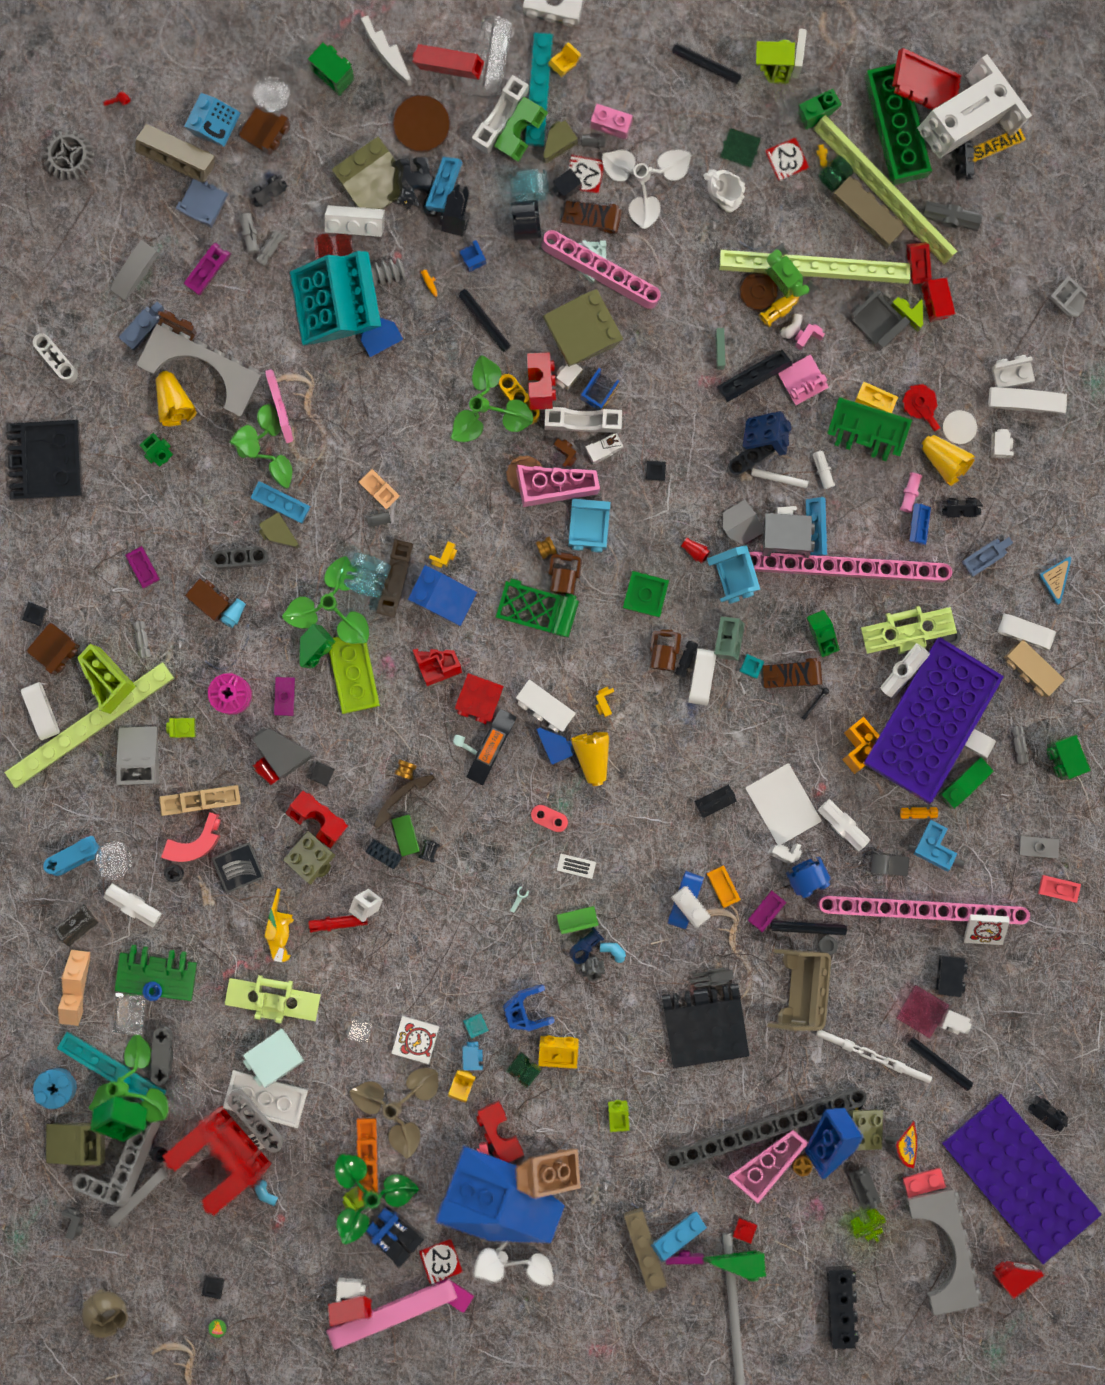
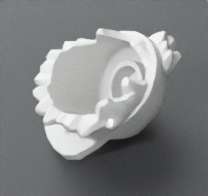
(725, 189)

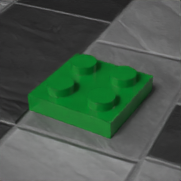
(645, 594)

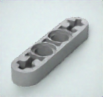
(258, 1118)
(137, 1197)

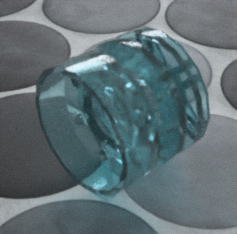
(366, 577)

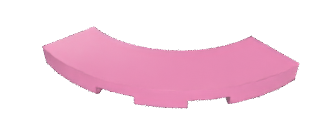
(284, 423)

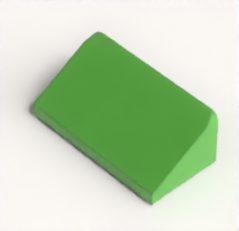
(405, 835)

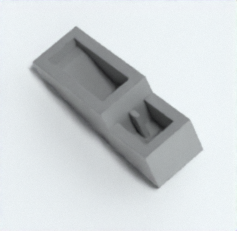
(134, 270)

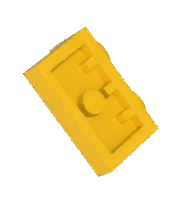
(876, 397)
(558, 1052)

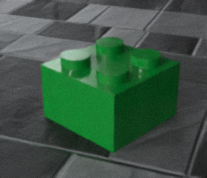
(330, 68)
(1067, 757)
(119, 1118)

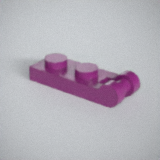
(206, 269)

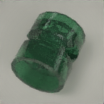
(833, 175)
(523, 1069)

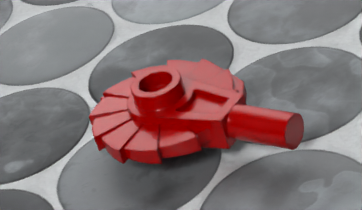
(921, 403)

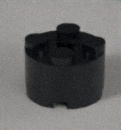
(526, 220)

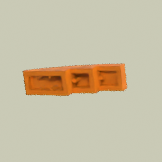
(368, 1151)

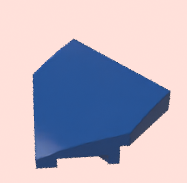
(381, 337)

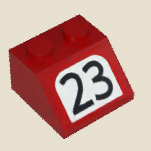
(1016, 1276)

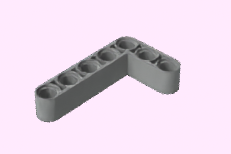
(124, 1167)

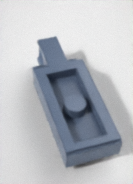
(141, 326)
(986, 556)

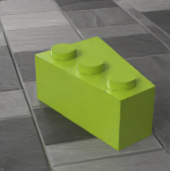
(776, 60)

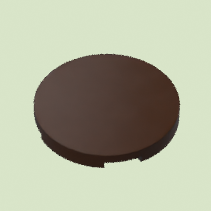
(421, 123)

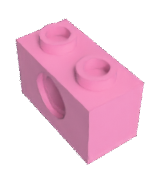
(611, 121)

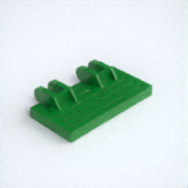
(869, 425)
(174, 982)

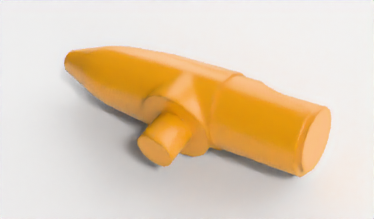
(429, 282)

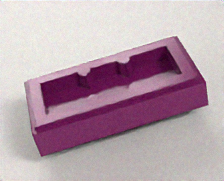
(142, 567)
(284, 696)
(766, 911)
(684, 1257)

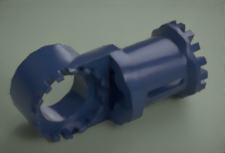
(585, 945)

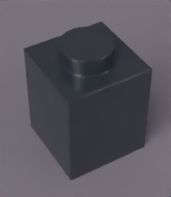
(566, 185)

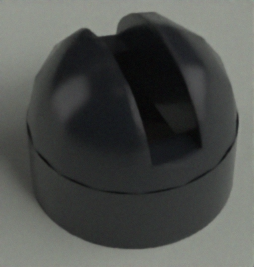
(158, 1158)

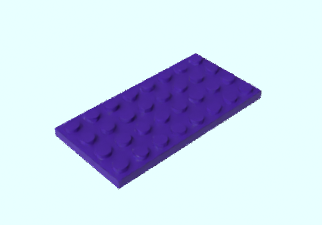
(933, 720)
(1021, 1178)

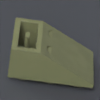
(74, 1144)

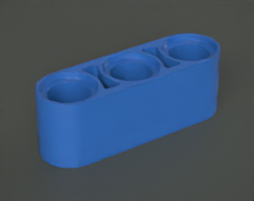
(694, 884)

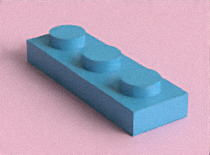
(443, 183)
(280, 502)
(817, 509)
(678, 1236)

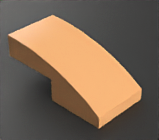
(379, 489)

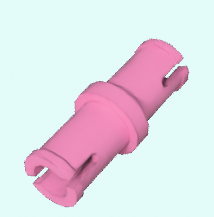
(911, 492)

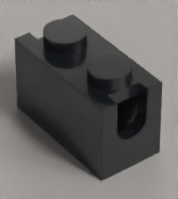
(951, 975)

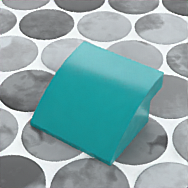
(335, 297)

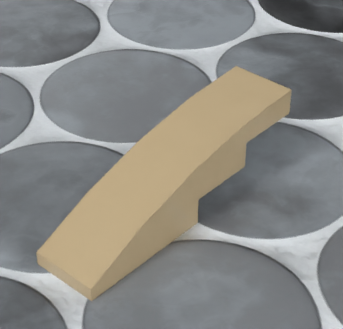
(199, 800)

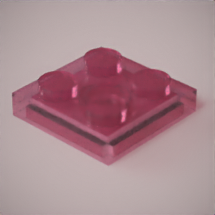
(922, 1011)

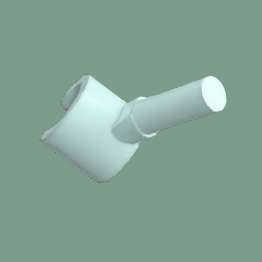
(459, 741)
(519, 898)

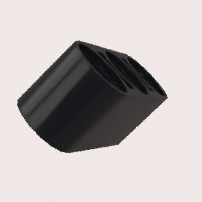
(745, 464)

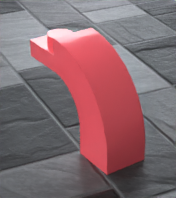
(192, 851)

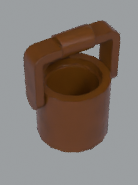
(564, 580)
(664, 656)

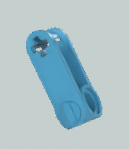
(72, 856)

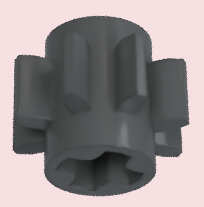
(593, 968)

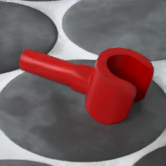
(121, 96)

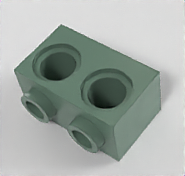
(729, 638)

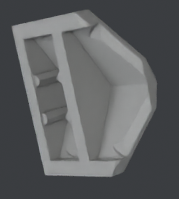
(1069, 297)
(741, 523)

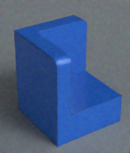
(473, 256)

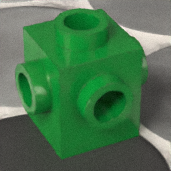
(156, 449)

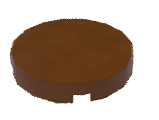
(758, 291)

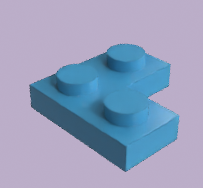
(930, 848)

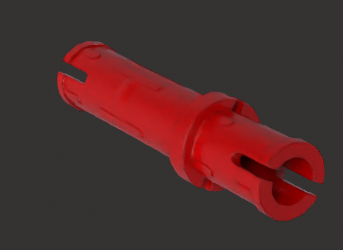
(335, 923)

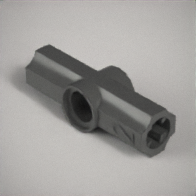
(952, 216)

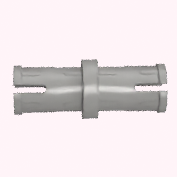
(249, 233)

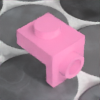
(803, 336)

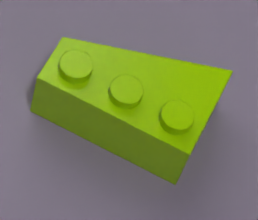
(105, 677)

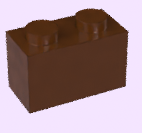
(208, 599)

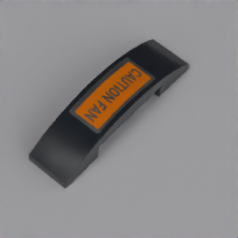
(491, 747)

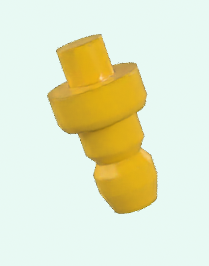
(822, 155)

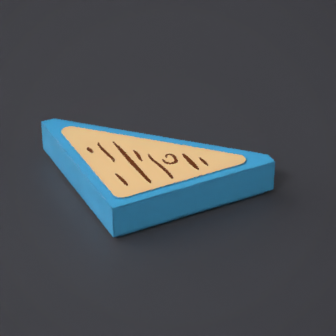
(1056, 578)

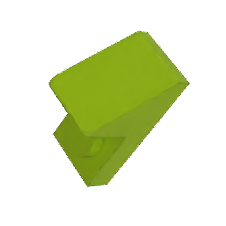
(914, 315)

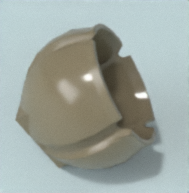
(104, 1314)

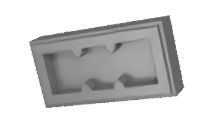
(1039, 847)

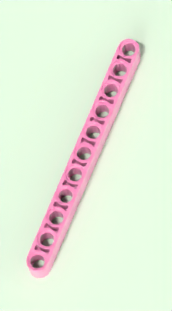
(856, 563)
(913, 909)

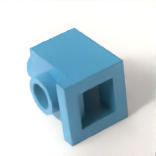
(472, 1056)

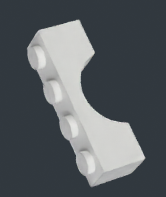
(493, 126)
(589, 421)

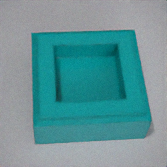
(751, 666)
(476, 1025)

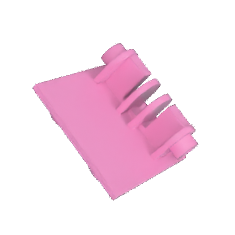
(803, 380)

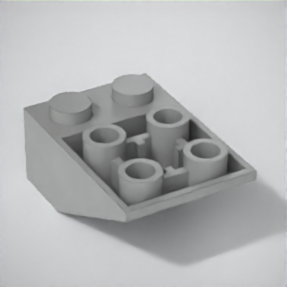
(137, 756)

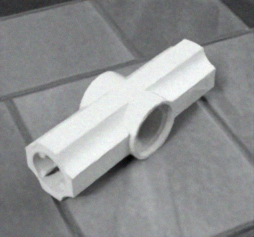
(897, 680)
(843, 825)
(132, 905)

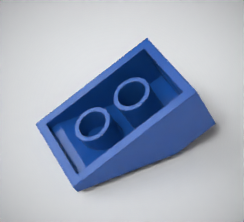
(442, 595)
(832, 1141)

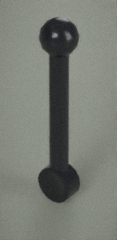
(825, 691)

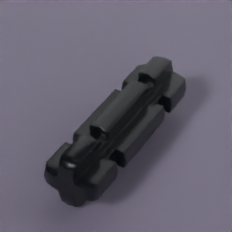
(686, 659)

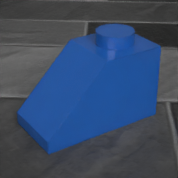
(555, 746)

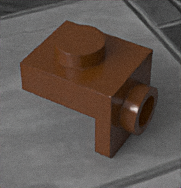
(565, 448)

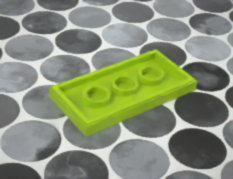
(353, 676)

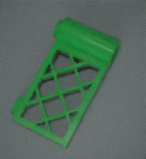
(562, 614)

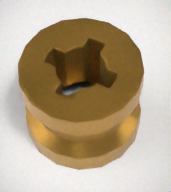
(546, 547)
(405, 769)
(802, 1169)

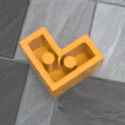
(863, 738)

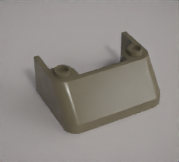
(807, 991)

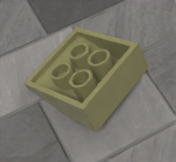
(369, 176)
(583, 328)

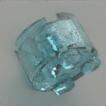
(529, 185)

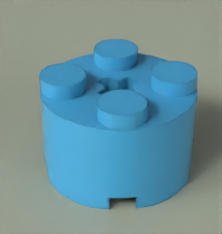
(62, 1080)

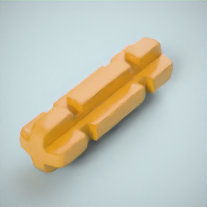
(919, 813)

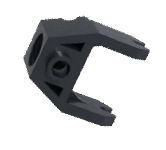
(455, 217)

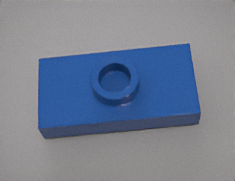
(920, 524)

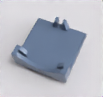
(202, 202)

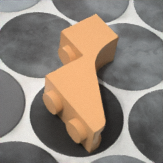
(73, 986)

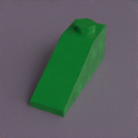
(966, 783)
(745, 1264)

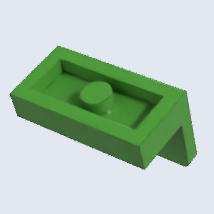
(577, 920)

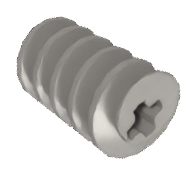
(388, 272)

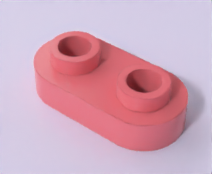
(549, 818)

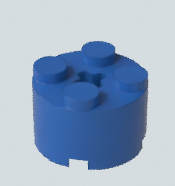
(808, 877)

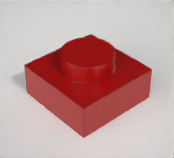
(744, 1230)

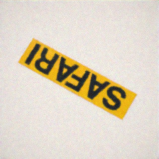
(997, 144)

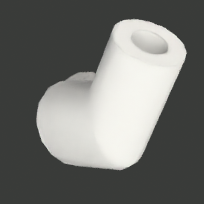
(793, 329)

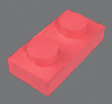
(1059, 888)
(924, 1182)

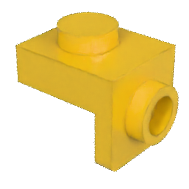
(565, 60)
(448, 554)
(602, 706)
(461, 1085)

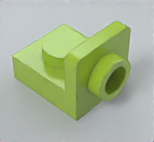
(181, 727)
(618, 1116)
(351, 1199)

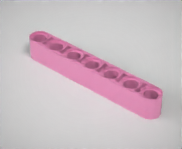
(595, 261)
(392, 1314)

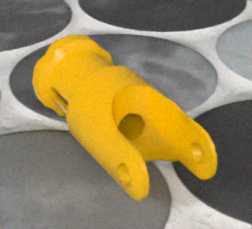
(778, 309)

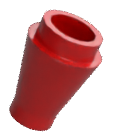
(695, 550)
(265, 770)

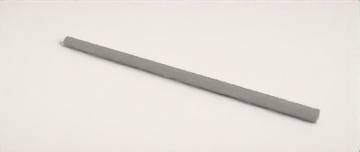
(734, 1315)

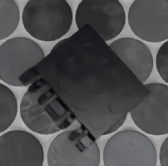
(47, 459)
(706, 1029)

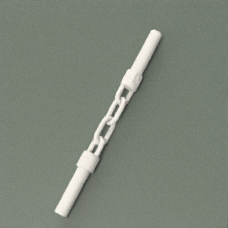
(849, 1046)

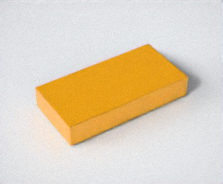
(723, 886)

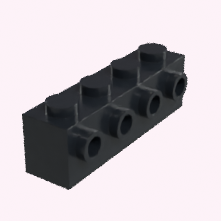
(841, 1307)

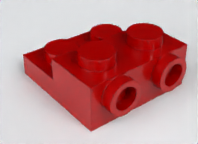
(478, 698)

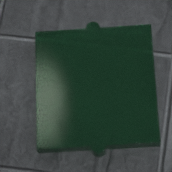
(740, 147)

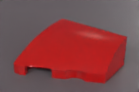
(437, 665)

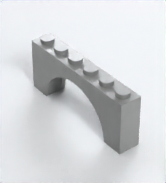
(166, 346)
(959, 1288)

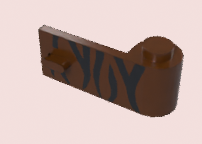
(593, 215)
(793, 674)

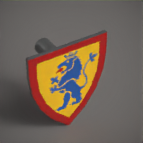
(905, 1145)

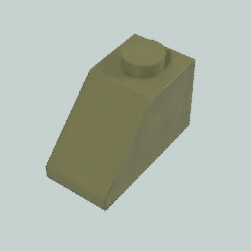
(559, 140)
(278, 532)

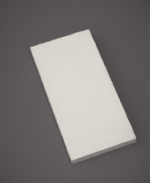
(277, 1102)

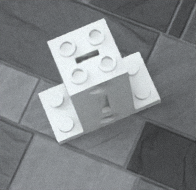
(974, 110)

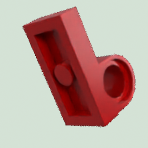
(920, 264)

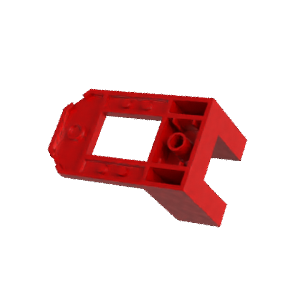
(235, 1149)

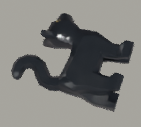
(413, 181)

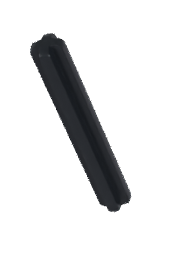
(706, 63)
(484, 320)
(814, 928)
(940, 1064)

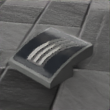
(237, 868)

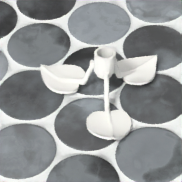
(621, 162)
(491, 1266)

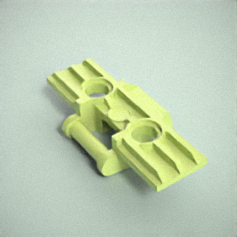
(908, 635)
(272, 1005)

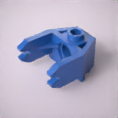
(520, 1020)

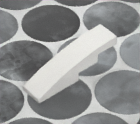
(389, 55)
(1027, 400)

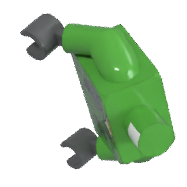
(786, 274)

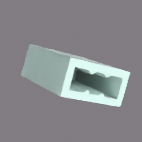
(272, 1058)

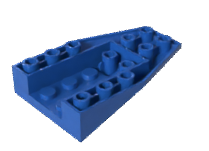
(489, 1205)

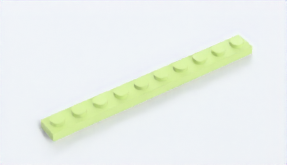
(885, 189)
(820, 266)
(86, 728)

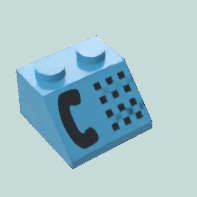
(212, 119)

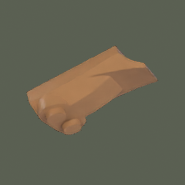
(549, 1174)

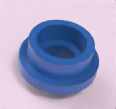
(157, 991)

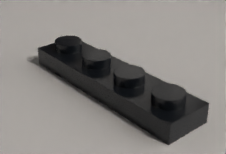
(754, 375)

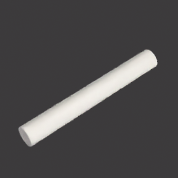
(779, 478)

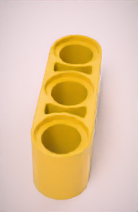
(516, 389)

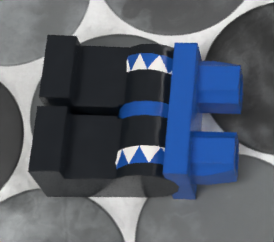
(395, 1237)

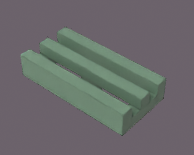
(720, 348)

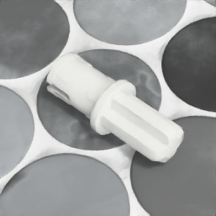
(823, 470)

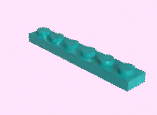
(539, 84)
(104, 1064)

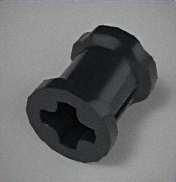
(429, 851)
(179, 870)

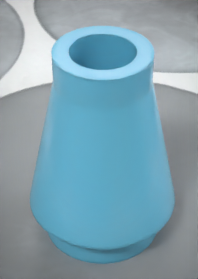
(233, 613)

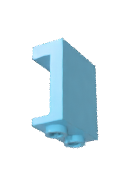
(589, 525)
(736, 573)

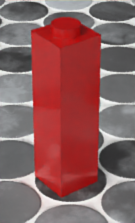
(448, 61)

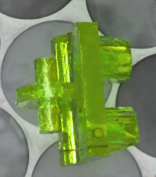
(876, 1220)

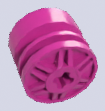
(234, 704)

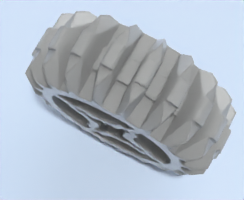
(61, 157)

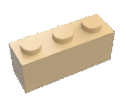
(1033, 669)

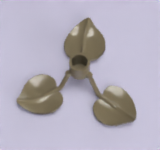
(369, 1099)

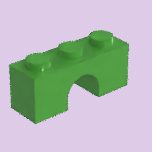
(526, 114)

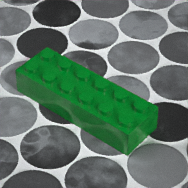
(897, 128)

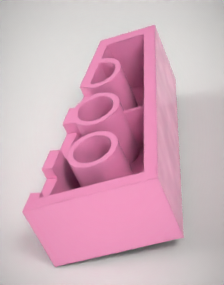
(555, 484)
(765, 1169)

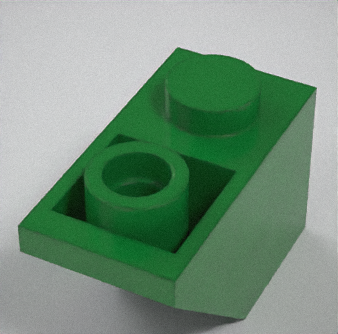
(816, 108)
(823, 633)
(314, 645)

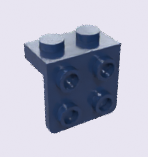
(768, 430)

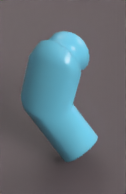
(615, 950)
(263, 1195)

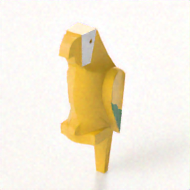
(278, 931)

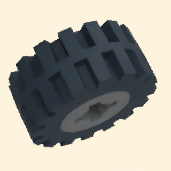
(383, 854)

